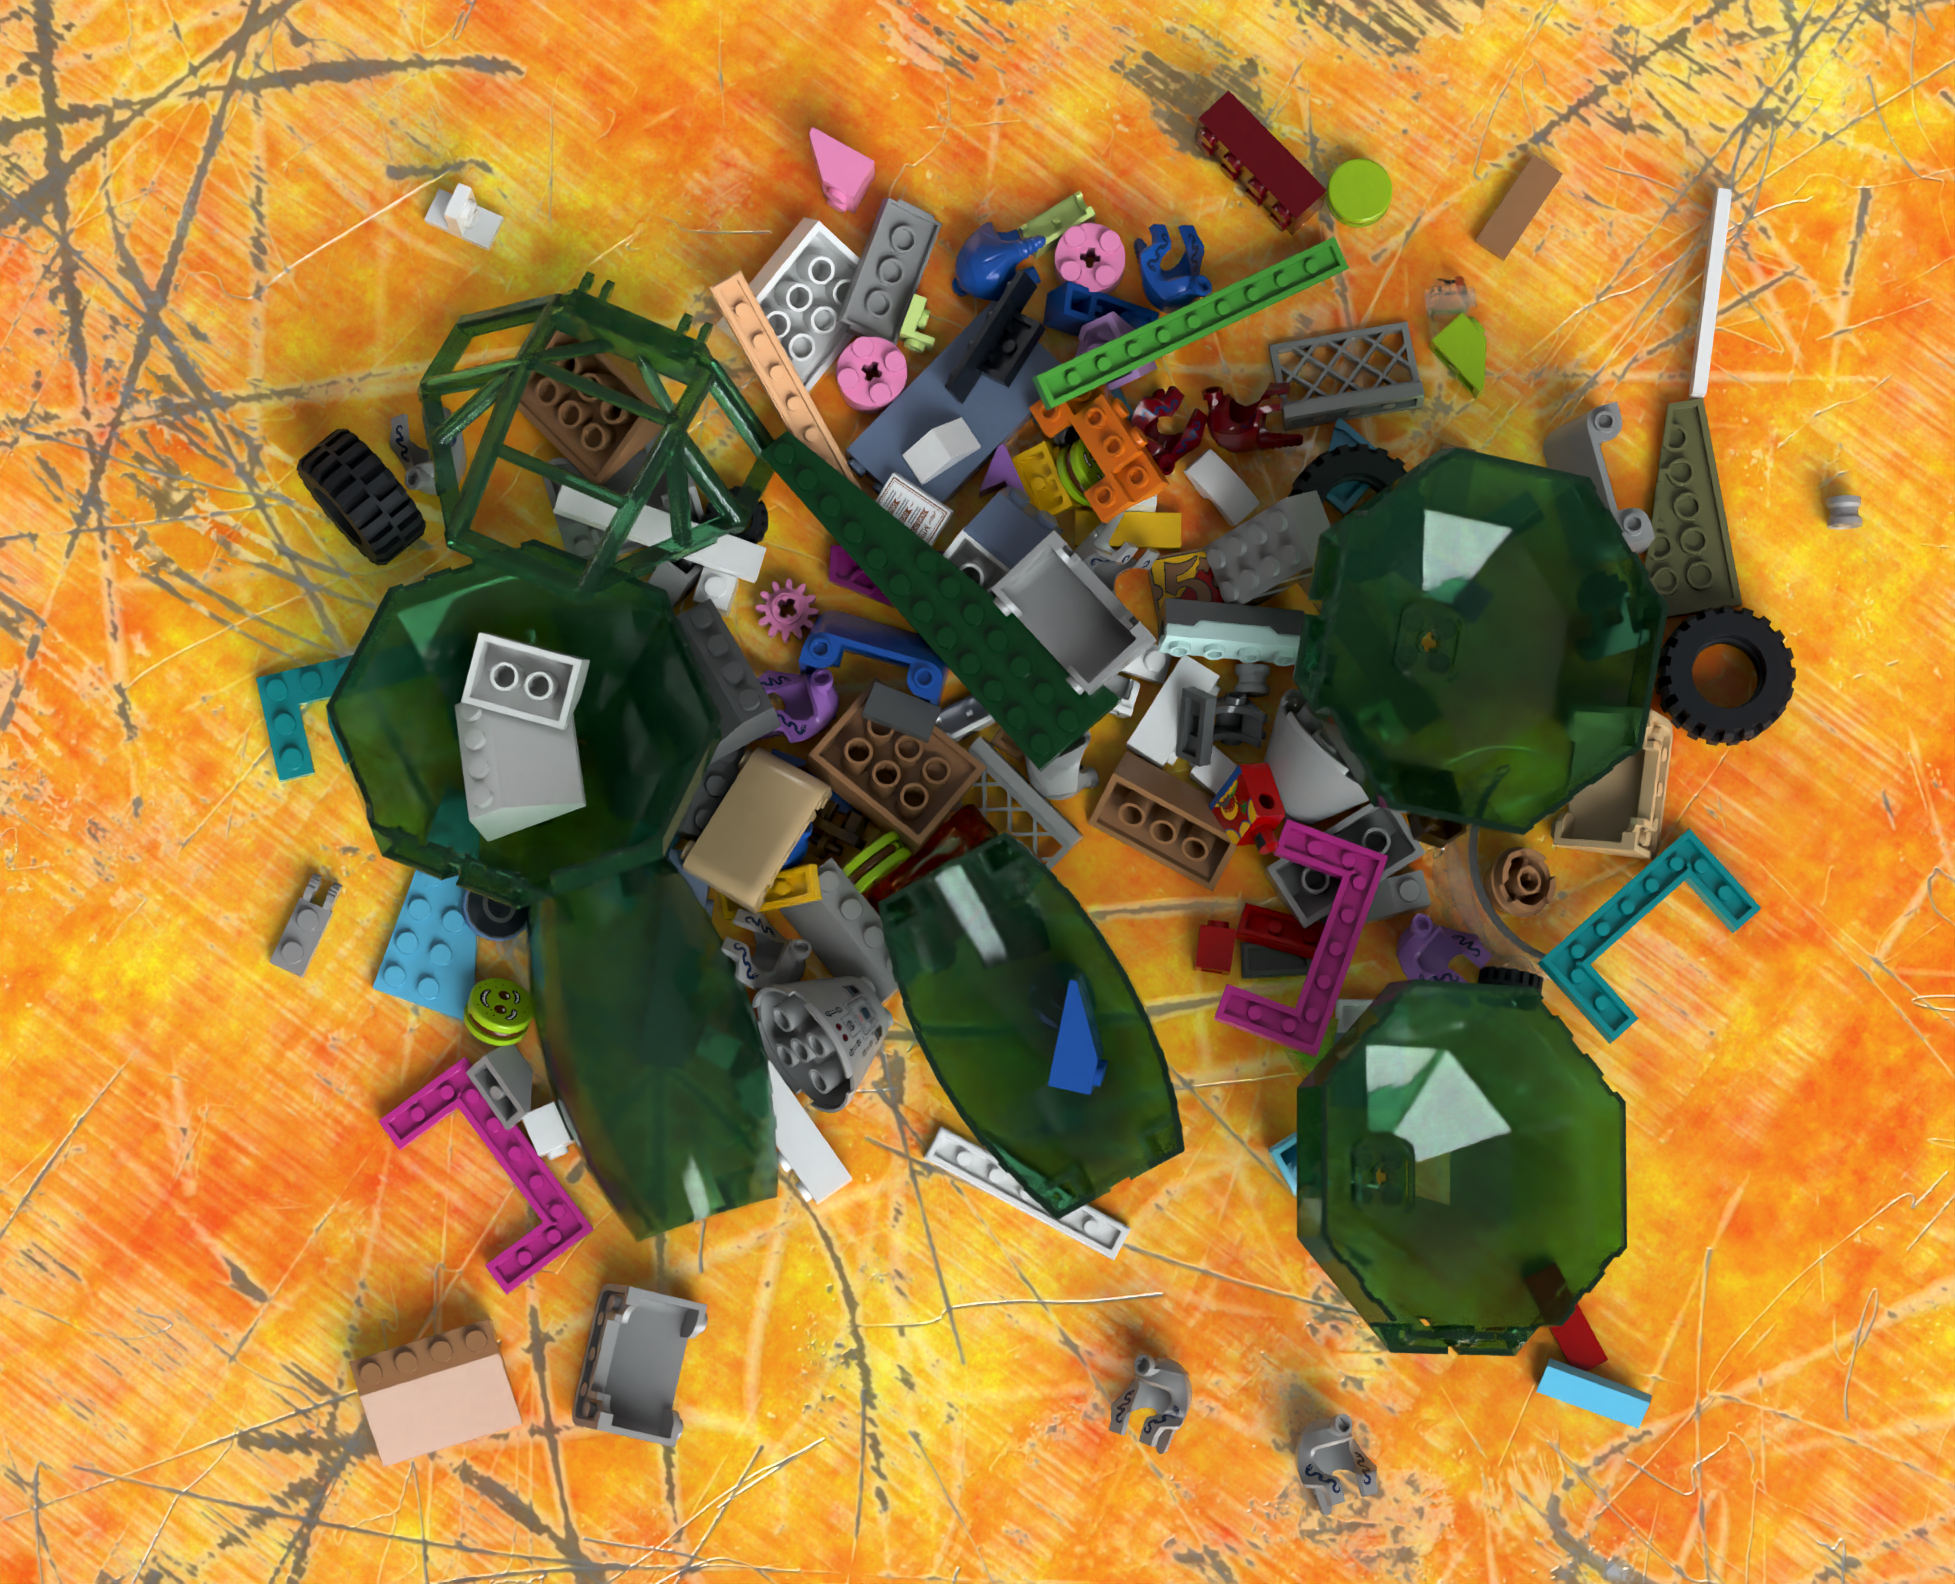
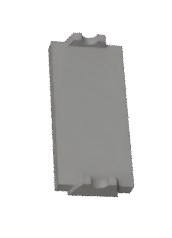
(889, 270)

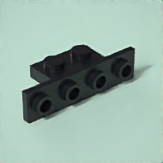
(1001, 343)

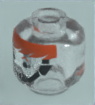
(1449, 298)

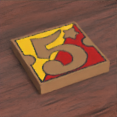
(1184, 577)

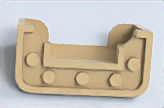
(1625, 806)
(755, 828)

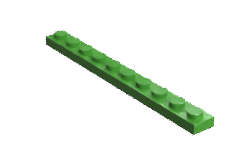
(1189, 323)

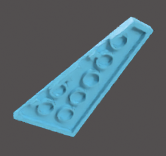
(431, 949)

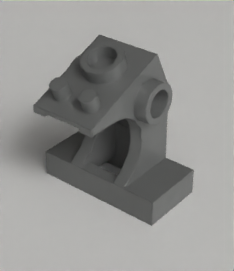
(1236, 722)

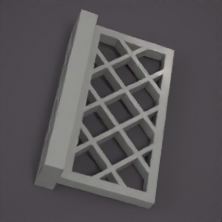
(1359, 401)
(1027, 796)

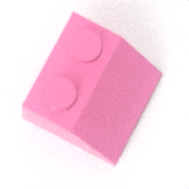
(841, 171)

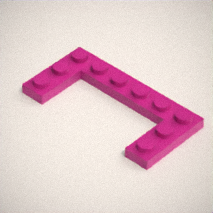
(1307, 1023)
(562, 1220)

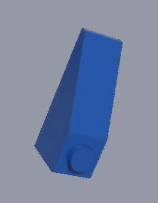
(1073, 306)

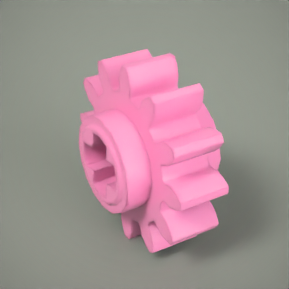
(784, 597)

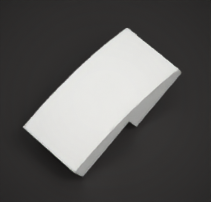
(1222, 486)

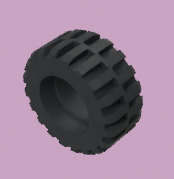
(1346, 465)
(361, 496)
(1752, 637)

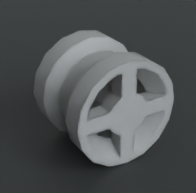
(1843, 512)
(1252, 679)

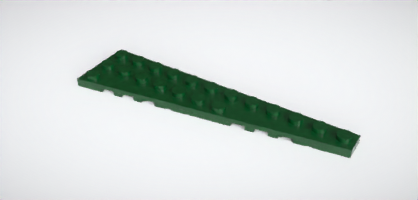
(949, 610)

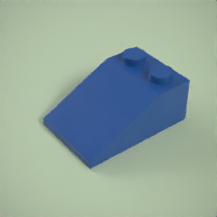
(1079, 1047)

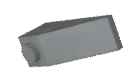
(1397, 897)

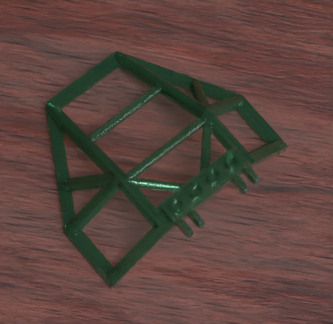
(603, 330)

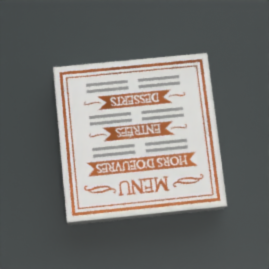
(914, 508)

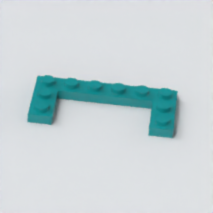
(281, 702)
(1571, 959)

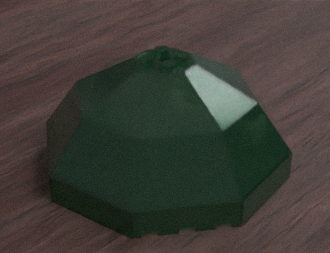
(1536, 632)
(639, 727)
(1493, 1162)

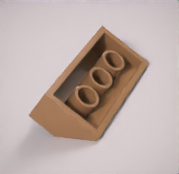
(1164, 820)

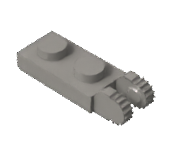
(305, 929)

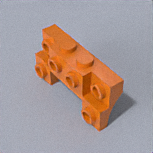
(1115, 446)

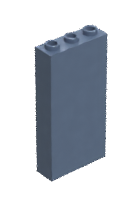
(990, 412)

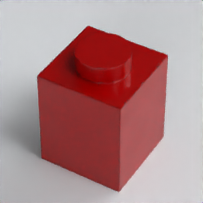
(1215, 948)

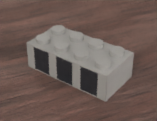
(1268, 550)

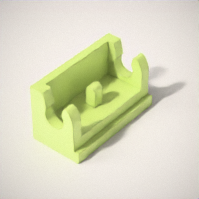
(1057, 220)

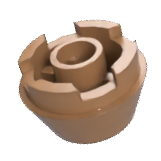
(1519, 882)

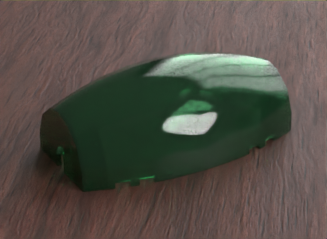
(977, 963)
(652, 1050)

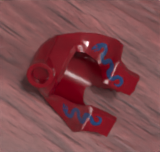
(1243, 427)
(1162, 447)

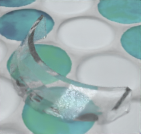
(1469, 909)

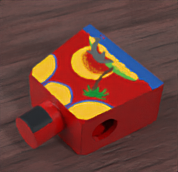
(1250, 807)

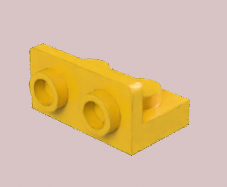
(1041, 480)

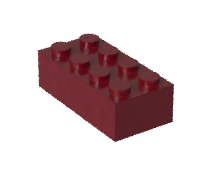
(1259, 163)

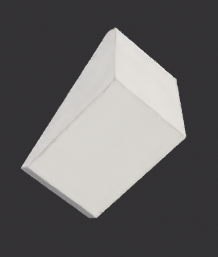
(940, 450)

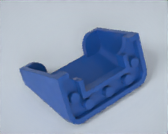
(845, 632)

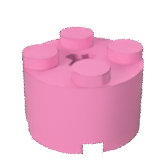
(1090, 241)
(868, 355)

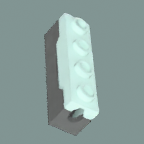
(1229, 631)

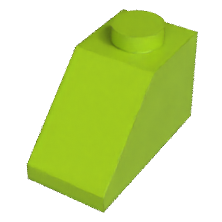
(1463, 352)

